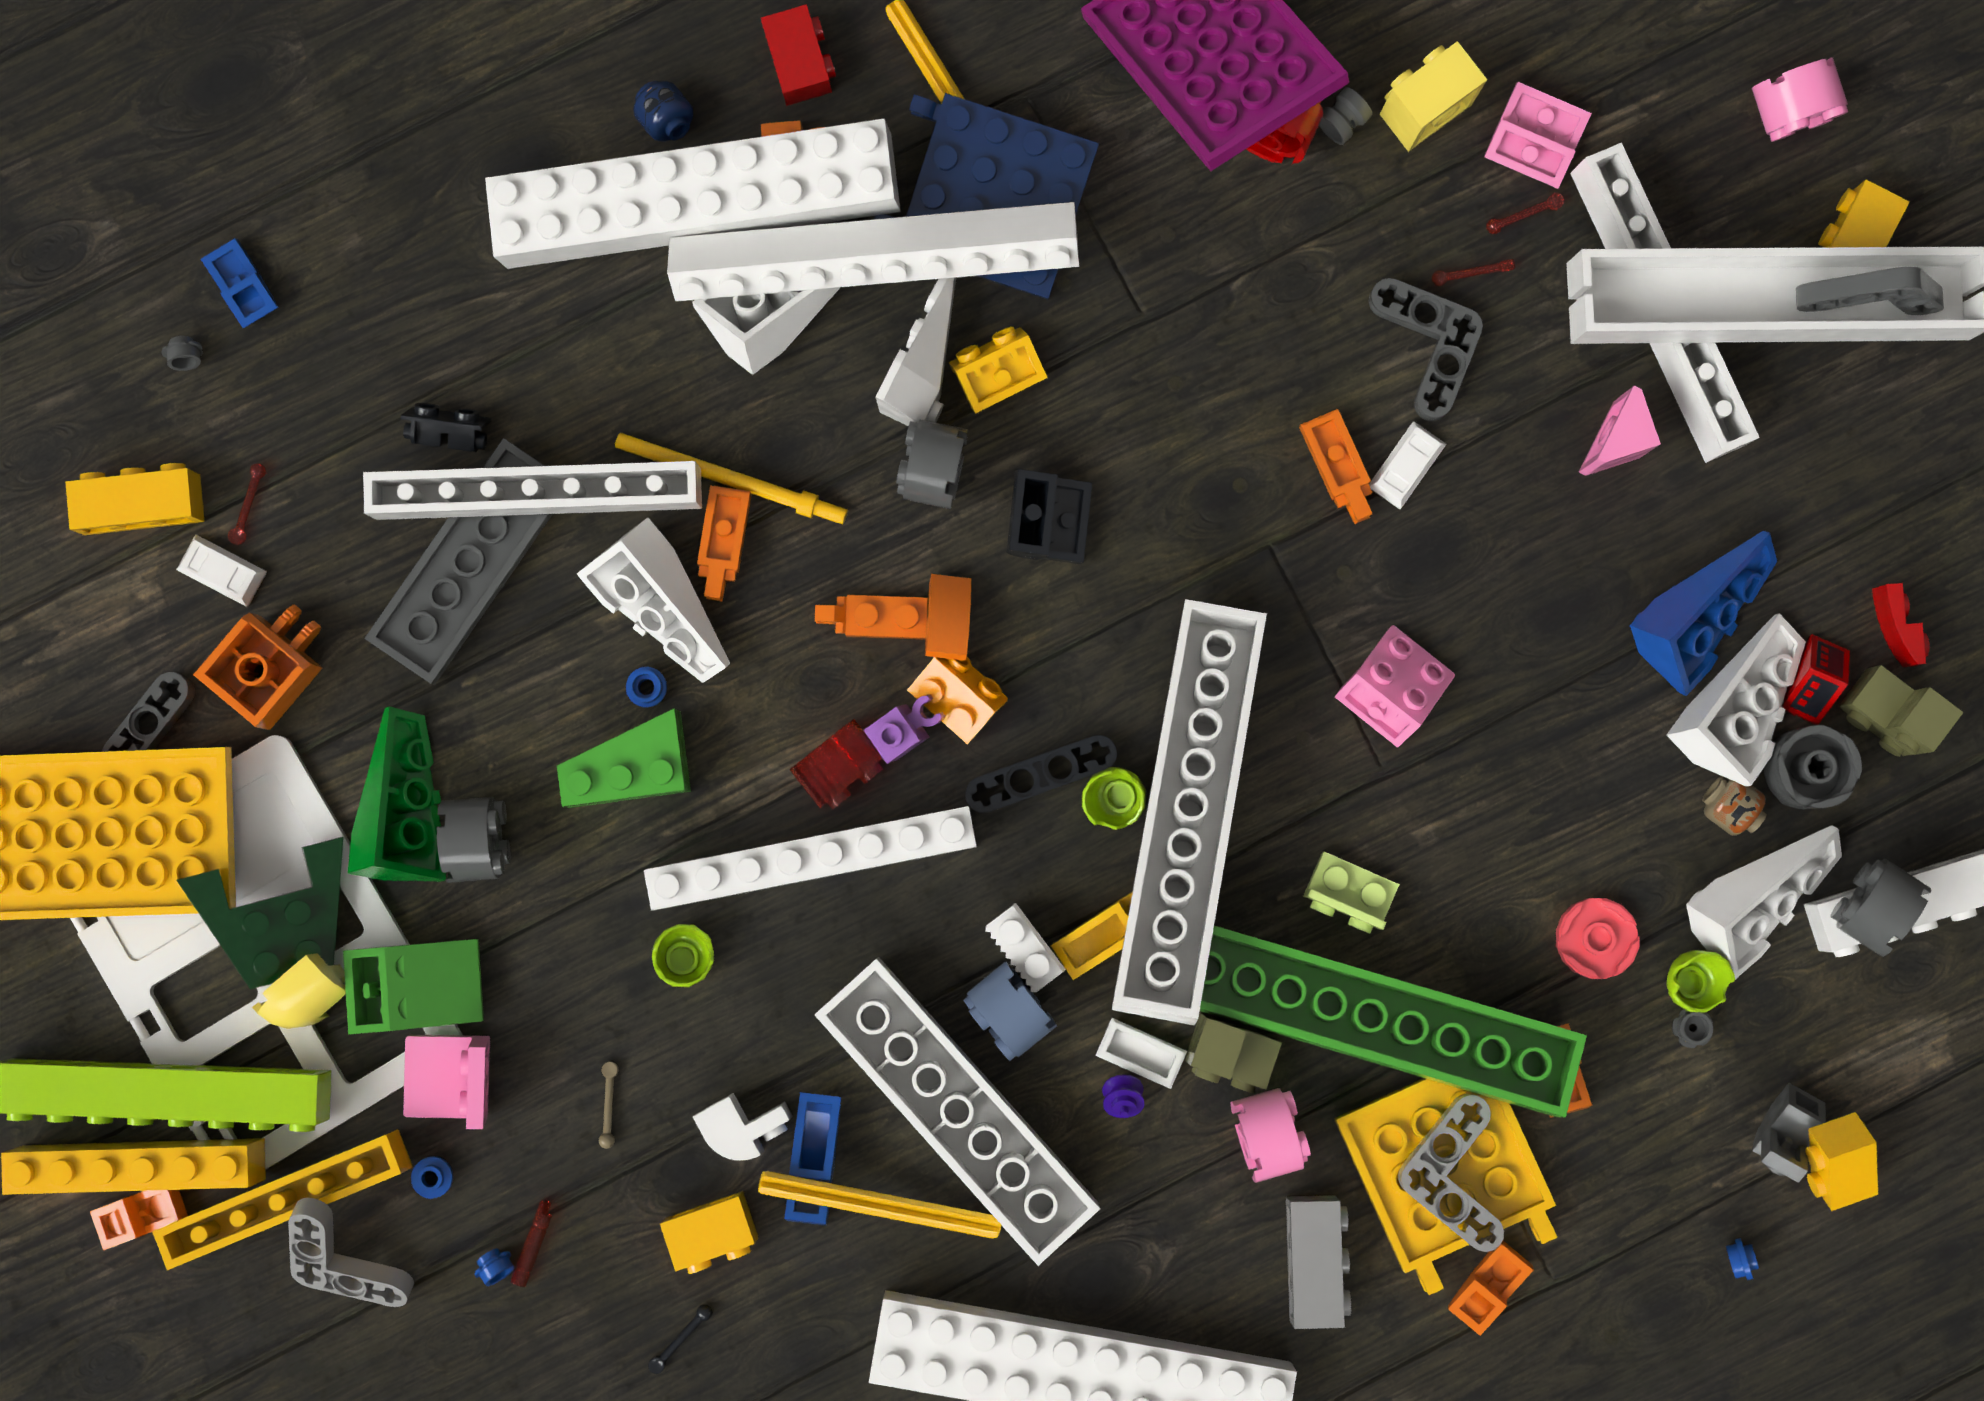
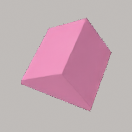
(1624, 435)

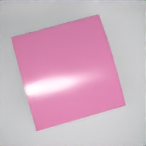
(1537, 135)

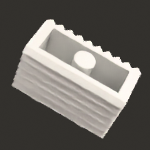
(1025, 948)

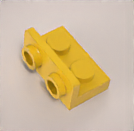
(997, 368)

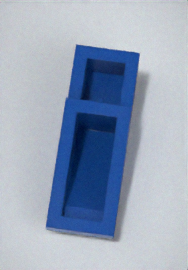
(814, 1152)

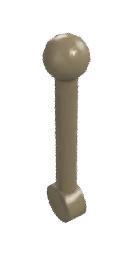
(609, 1071)

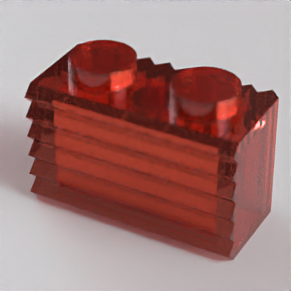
(838, 765)

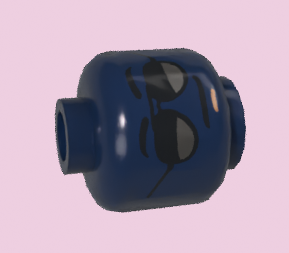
(663, 110)

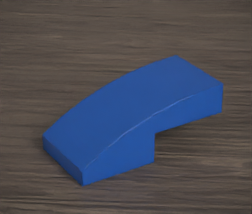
(240, 283)

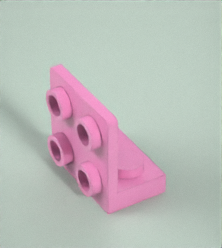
(1396, 686)
(447, 1077)

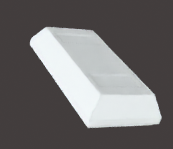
(1406, 465)
(221, 570)
(1141, 1053)

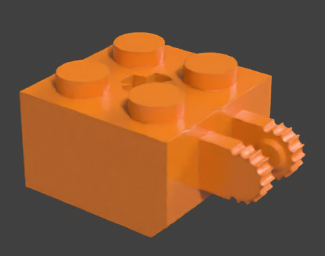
(285, 664)

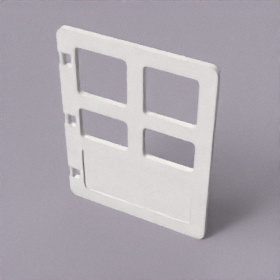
(273, 817)

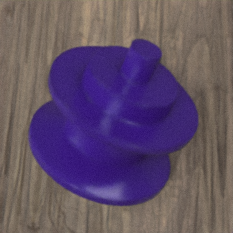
(1123, 1096)

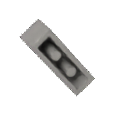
(1317, 1262)

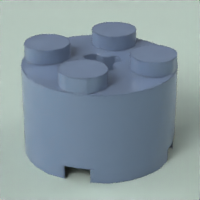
(1010, 1010)

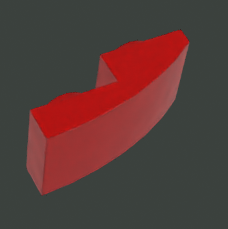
(1905, 640)

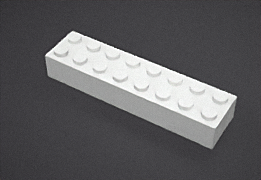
(958, 1111)

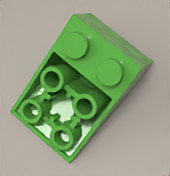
(413, 986)

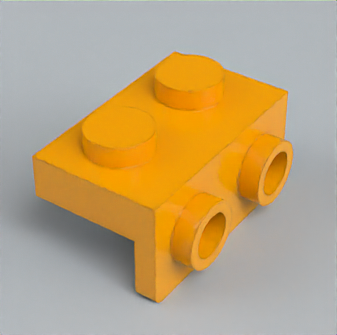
(959, 693)

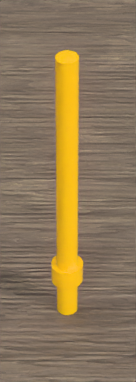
(804, 503)

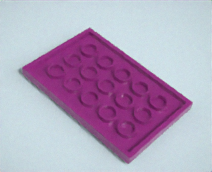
(1219, 66)

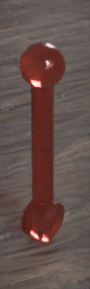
(1553, 202)
(1440, 277)
(237, 534)

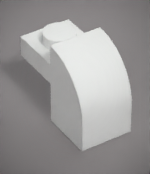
(732, 1134)

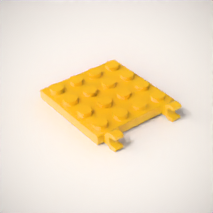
(1493, 1171)

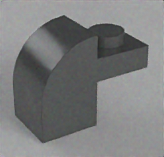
(1785, 1132)

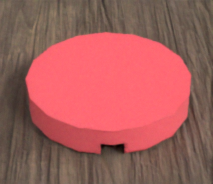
(1597, 938)

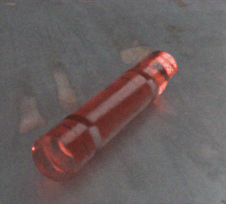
(532, 1244)

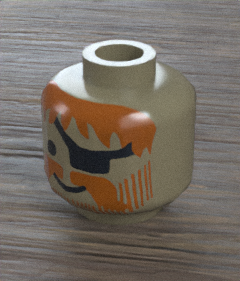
(1734, 806)

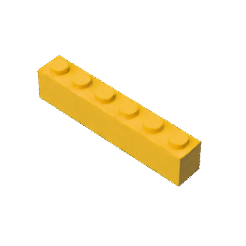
(133, 1166)
(276, 1200)

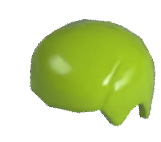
(1114, 798)
(682, 955)
(1699, 980)

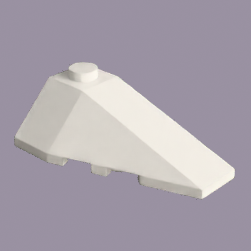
(760, 325)

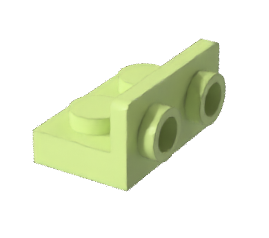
(1351, 891)

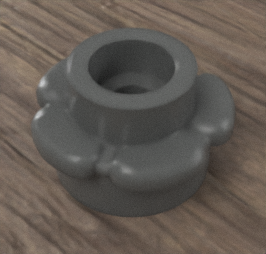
(182, 353)
(1703, 1030)

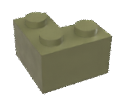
(1900, 716)
(1231, 1052)

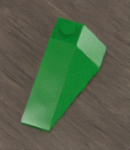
(398, 806)

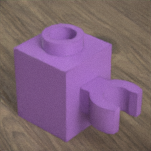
(901, 729)

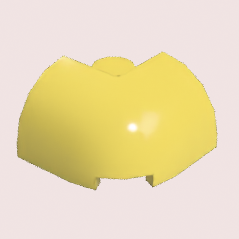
(303, 993)

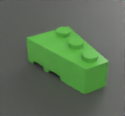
(629, 766)

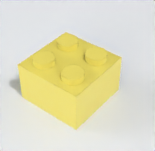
(1432, 95)

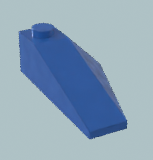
(1691, 618)

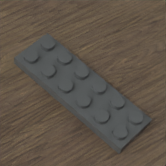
(455, 582)

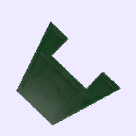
(276, 932)

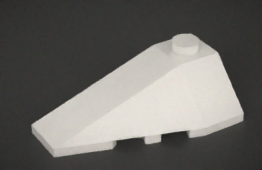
(916, 376)
(652, 589)
(1737, 712)
(1748, 903)

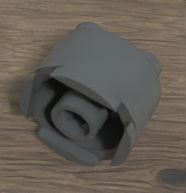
(933, 463)
(1835, 773)
(472, 839)
(1881, 906)

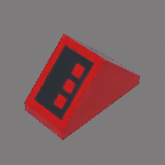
(1818, 681)

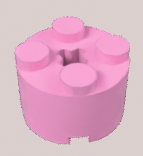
(1801, 99)
(1269, 1134)

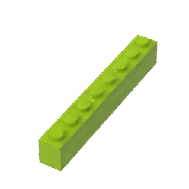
(165, 1093)

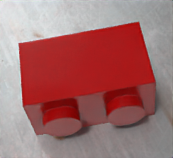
(797, 55)

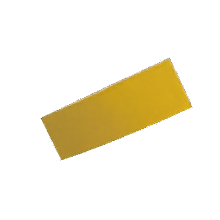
(1094, 939)

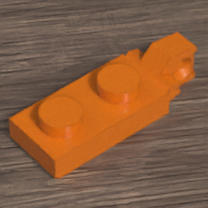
(1339, 463)
(722, 538)
(876, 616)

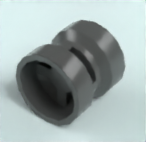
(1345, 115)

